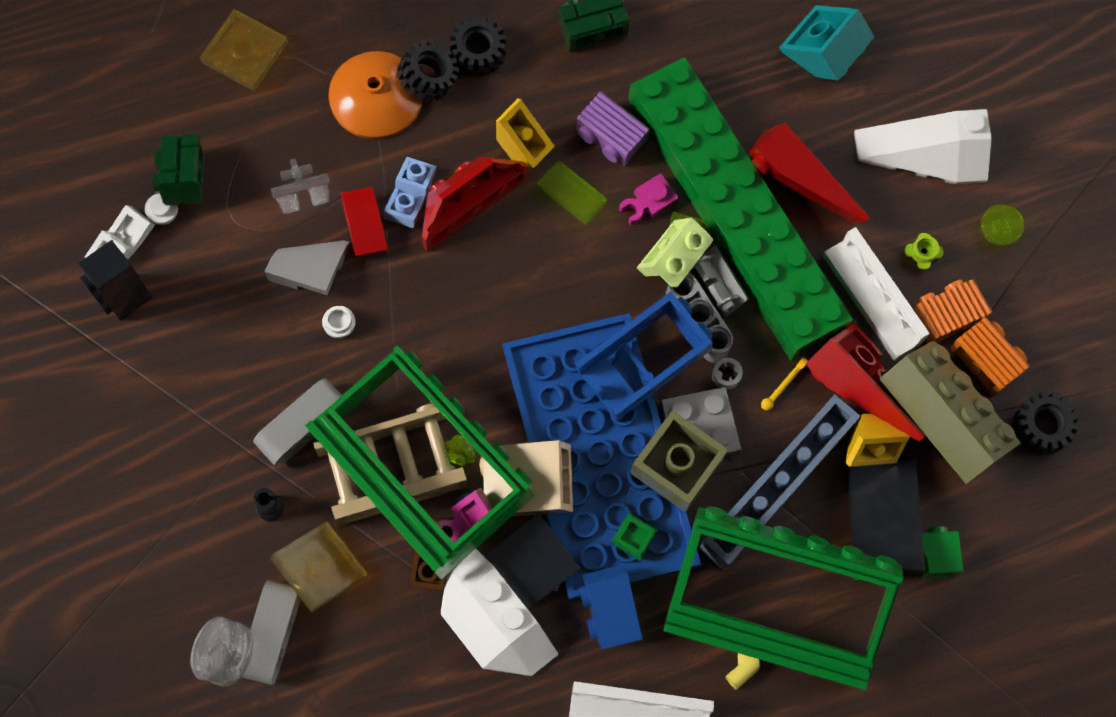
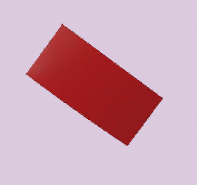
(364, 221)

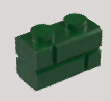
(592, 22)
(180, 169)

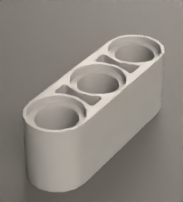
(700, 303)
(287, 432)
(271, 631)

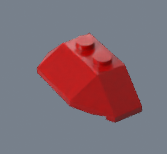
(468, 194)

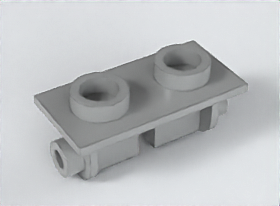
(720, 281)

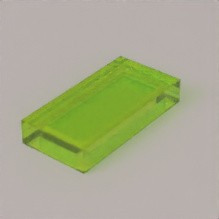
(572, 192)

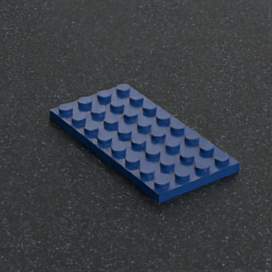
(562, 407)

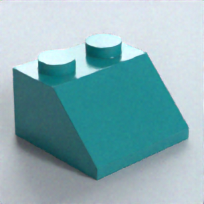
(828, 41)

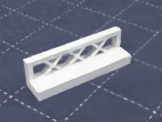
(876, 295)
(608, 701)

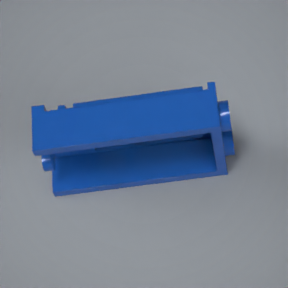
(608, 382)

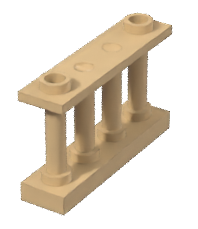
(445, 481)

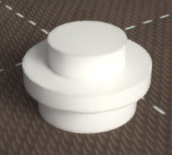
(159, 212)
(338, 322)

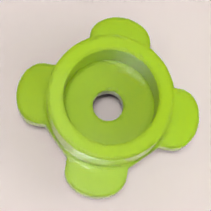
(928, 243)

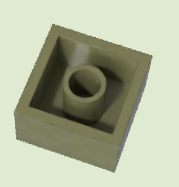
(678, 461)

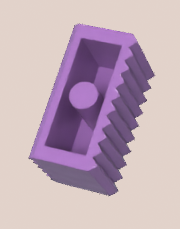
(611, 129)

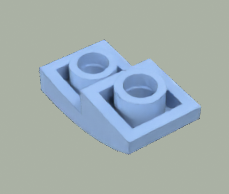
(409, 192)

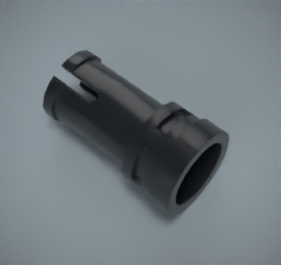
(268, 505)

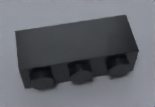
(113, 281)

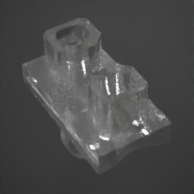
(287, 193)

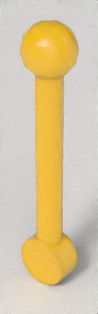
(767, 403)

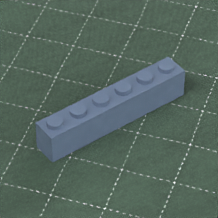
(786, 474)

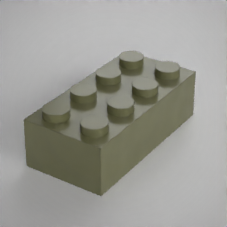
(950, 410)

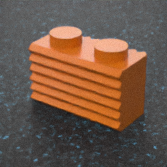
(952, 310)
(990, 356)

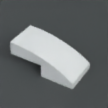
(126, 232)

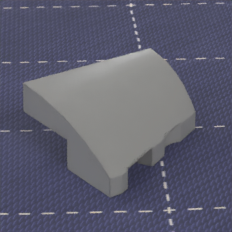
(307, 265)

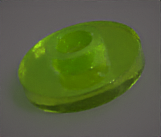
(1002, 224)

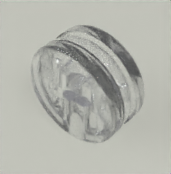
(222, 651)

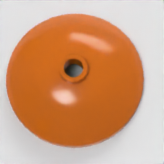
(367, 110)

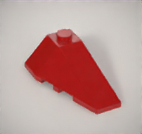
(793, 164)
(853, 370)

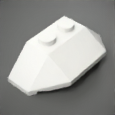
(493, 619)

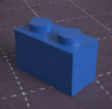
(611, 607)

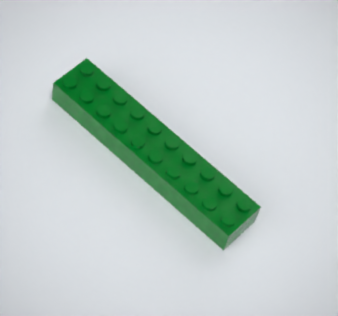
(738, 209)

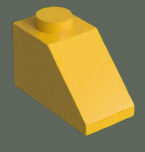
(522, 135)
(874, 442)

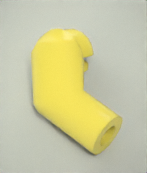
(744, 671)

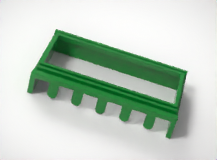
(386, 490)
(773, 644)

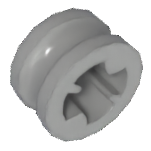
(717, 375)

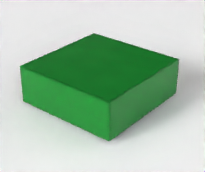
(634, 536)

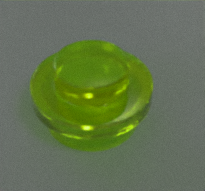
(460, 450)

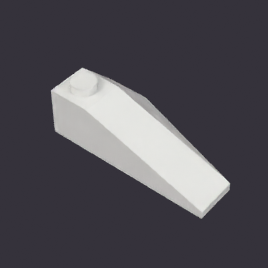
(939, 145)

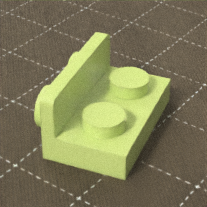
(676, 251)

